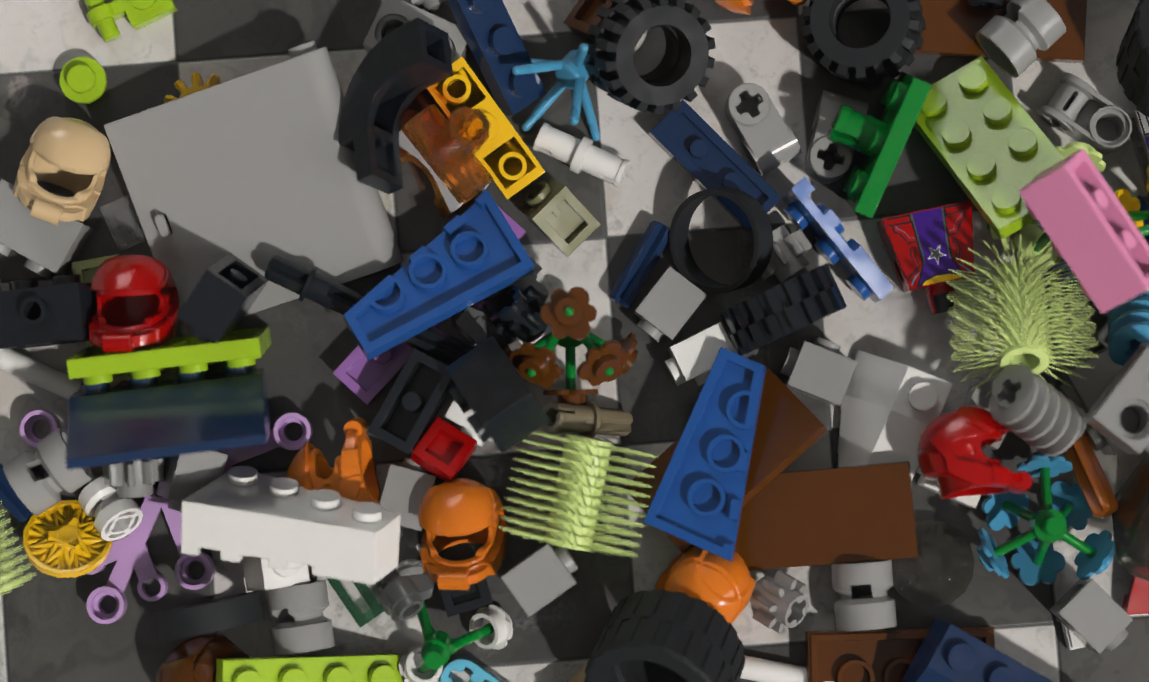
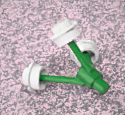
(425, 662)

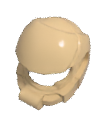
(67, 155)

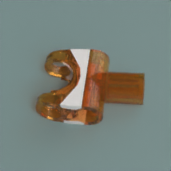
(447, 153)

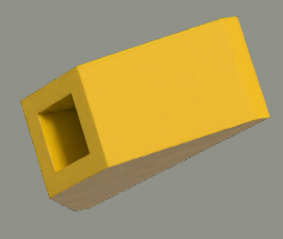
(504, 151)

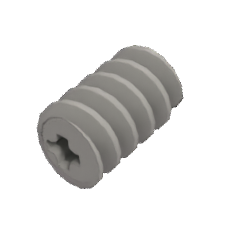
(1035, 410)

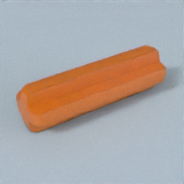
(1091, 478)

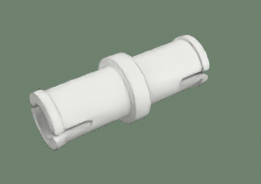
(581, 155)

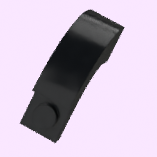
(380, 94)

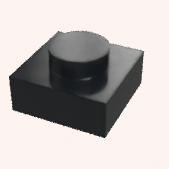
(466, 600)

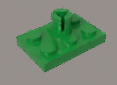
(878, 140)

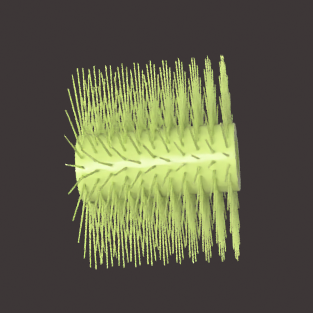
(1020, 316)
(578, 494)

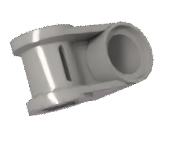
(1083, 113)
(766, 136)
(842, 154)

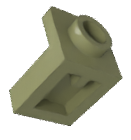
(559, 215)

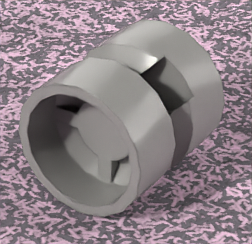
(1015, 37)
(27, 471)
(863, 611)
(300, 618)

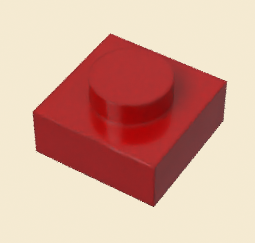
(443, 450)

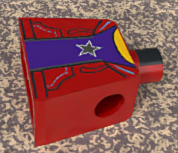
(926, 245)

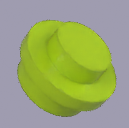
(83, 80)

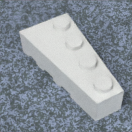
(290, 527)

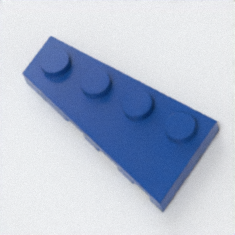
(455, 270)
(710, 466)

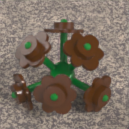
(570, 319)

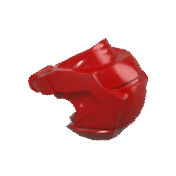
(133, 304)
(954, 456)

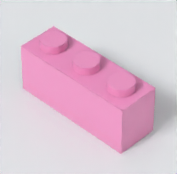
(1090, 230)

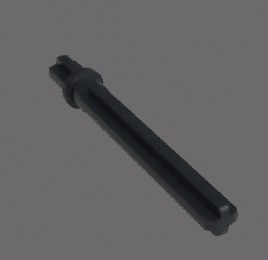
(341, 299)

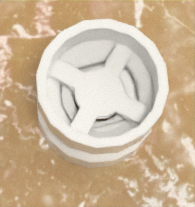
(113, 515)

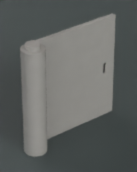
(255, 177)

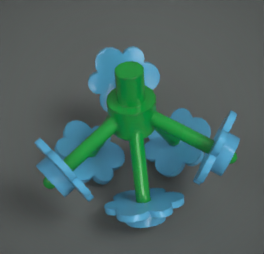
(1061, 508)

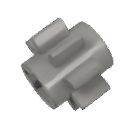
(787, 254)
(134, 477)
(779, 601)

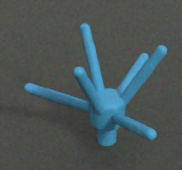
(571, 74)

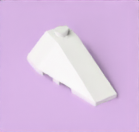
(887, 412)

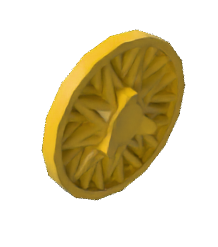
(64, 541)

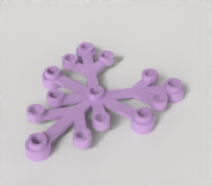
(132, 550)

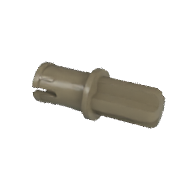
(587, 419)

